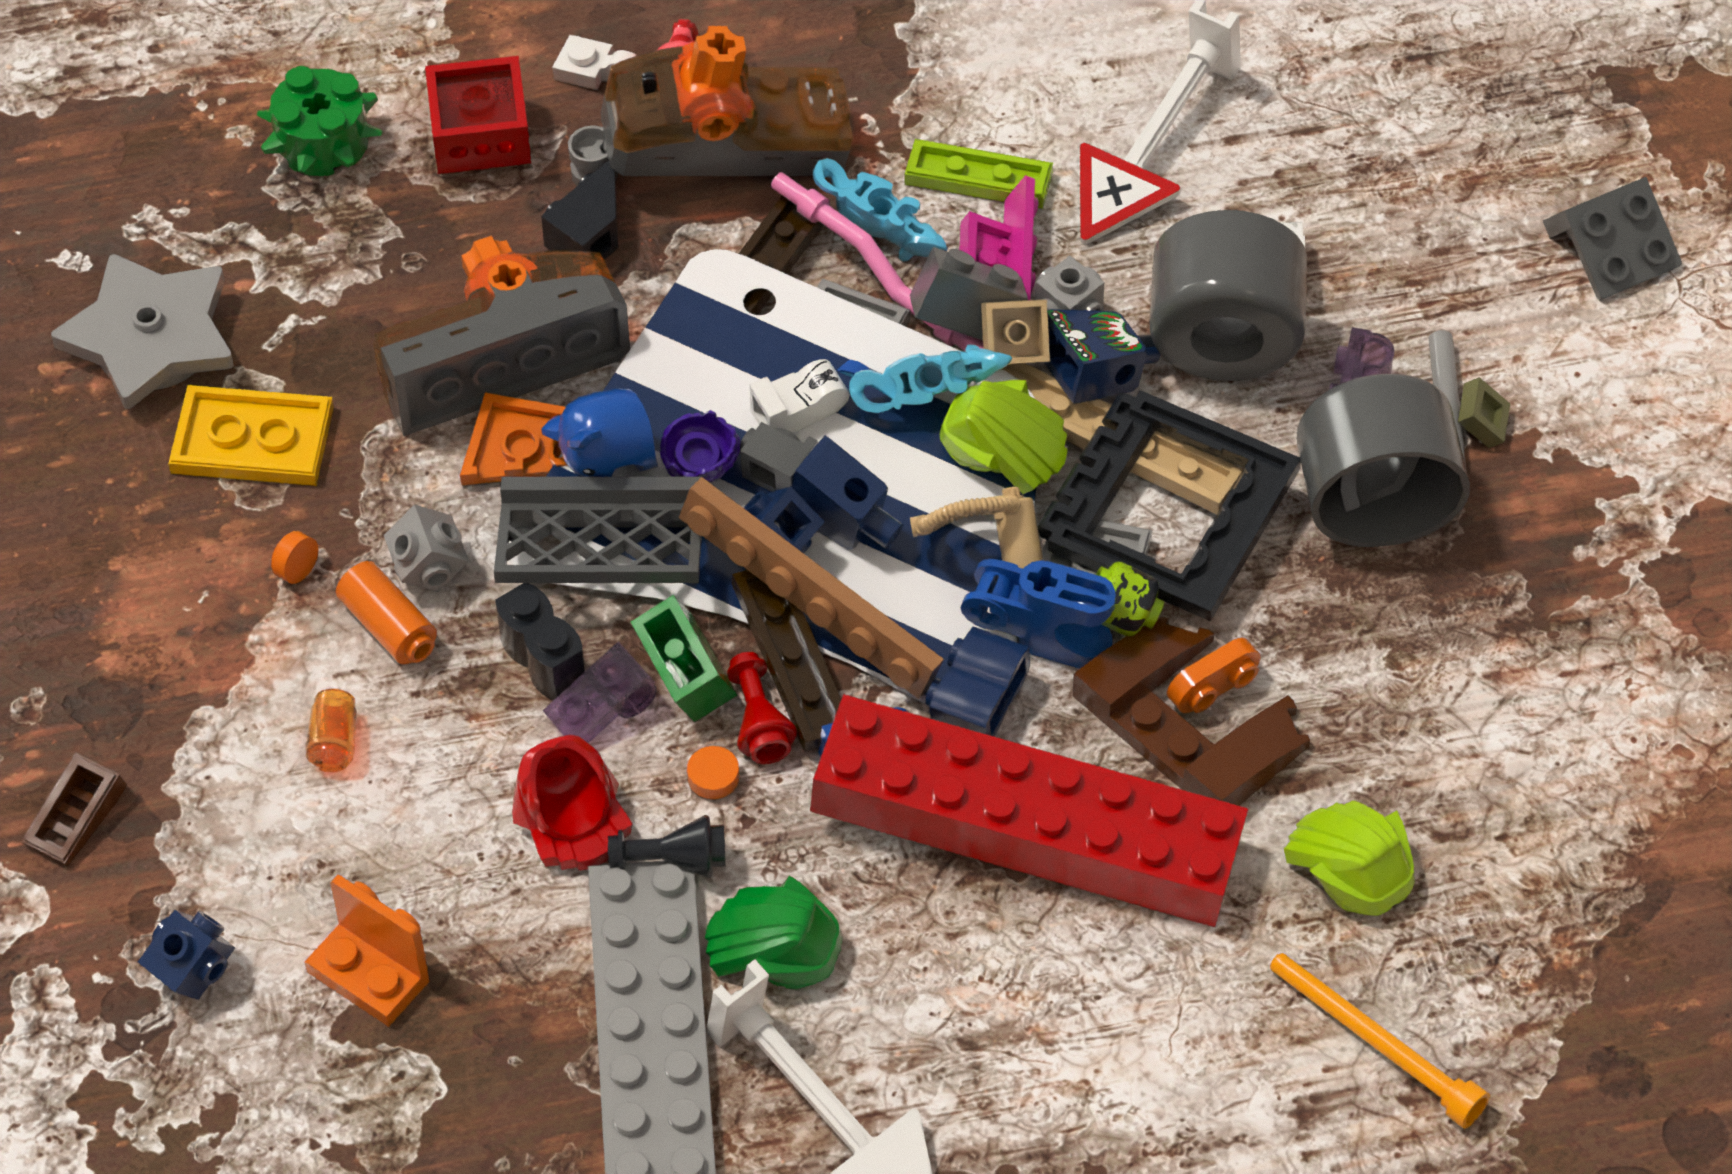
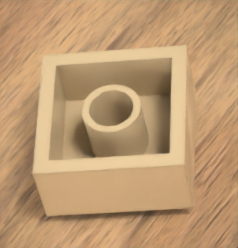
(1017, 329)

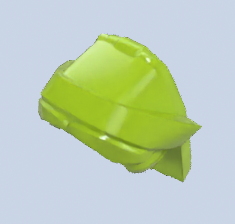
(1005, 433)
(1355, 856)

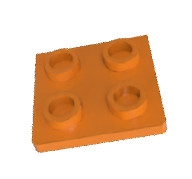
(372, 953)

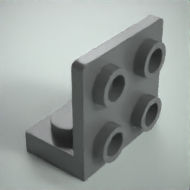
(1618, 238)

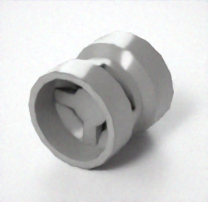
(587, 151)

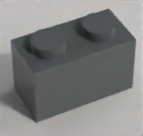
(956, 285)

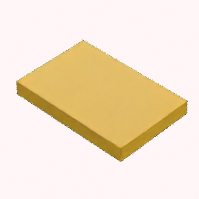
(251, 435)

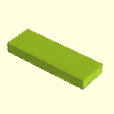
(973, 171)

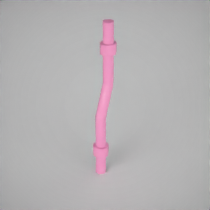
(816, 208)

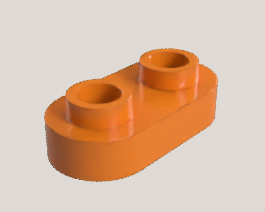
(1213, 675)

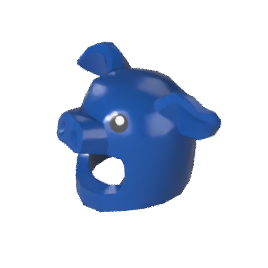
(604, 433)

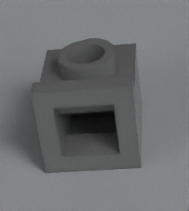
(772, 456)

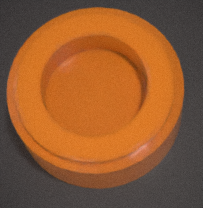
(294, 557)
(713, 772)

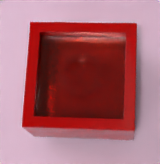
(478, 114)

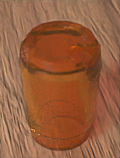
(331, 730)

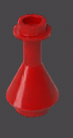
(764, 730)

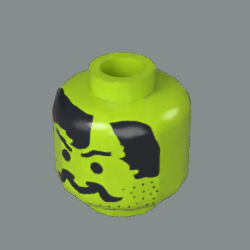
(1134, 601)

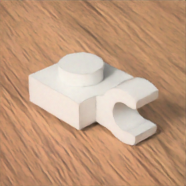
(586, 62)

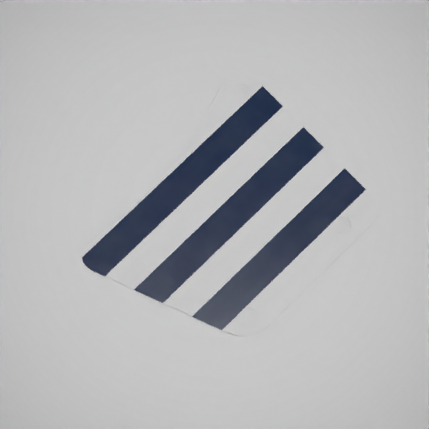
(702, 358)

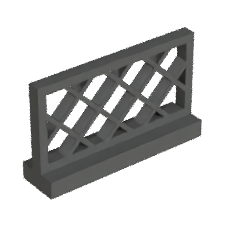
(599, 507)

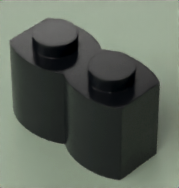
(539, 640)

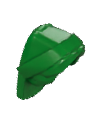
(780, 929)

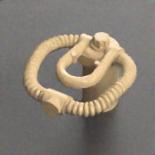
(1013, 518)

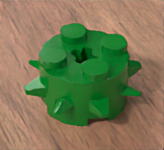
(319, 120)

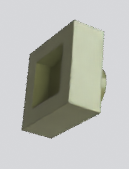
(1484, 412)

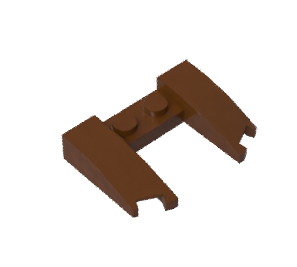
(1120, 694)

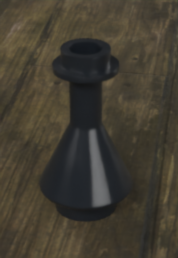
(692, 847)

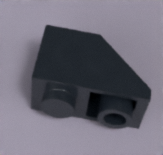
(585, 216)

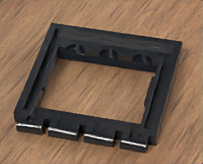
(1107, 463)

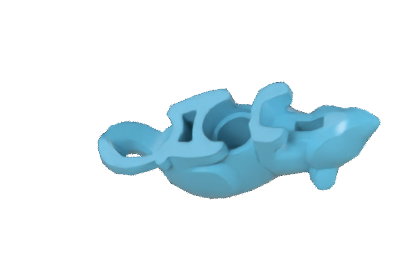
(874, 209)
(921, 377)

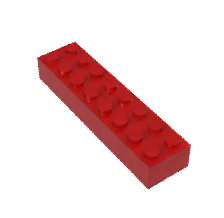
(1028, 810)

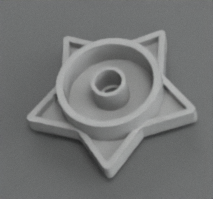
(149, 328)

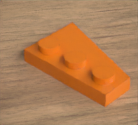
(510, 441)

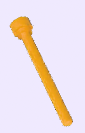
(1461, 1099)

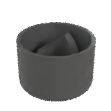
(1228, 295)
(1382, 460)

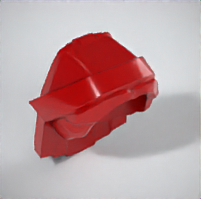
(568, 803)

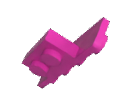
(1006, 242)

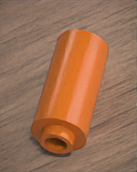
(386, 613)

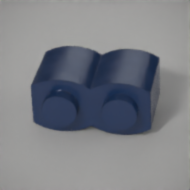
(980, 682)

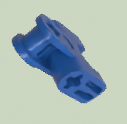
(1045, 605)

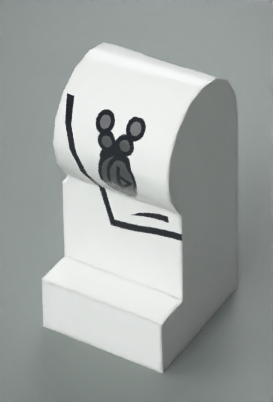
(798, 397)

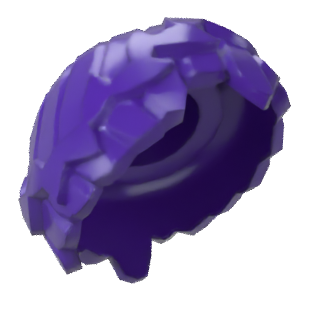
(699, 446)

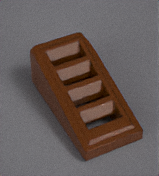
(68, 786)

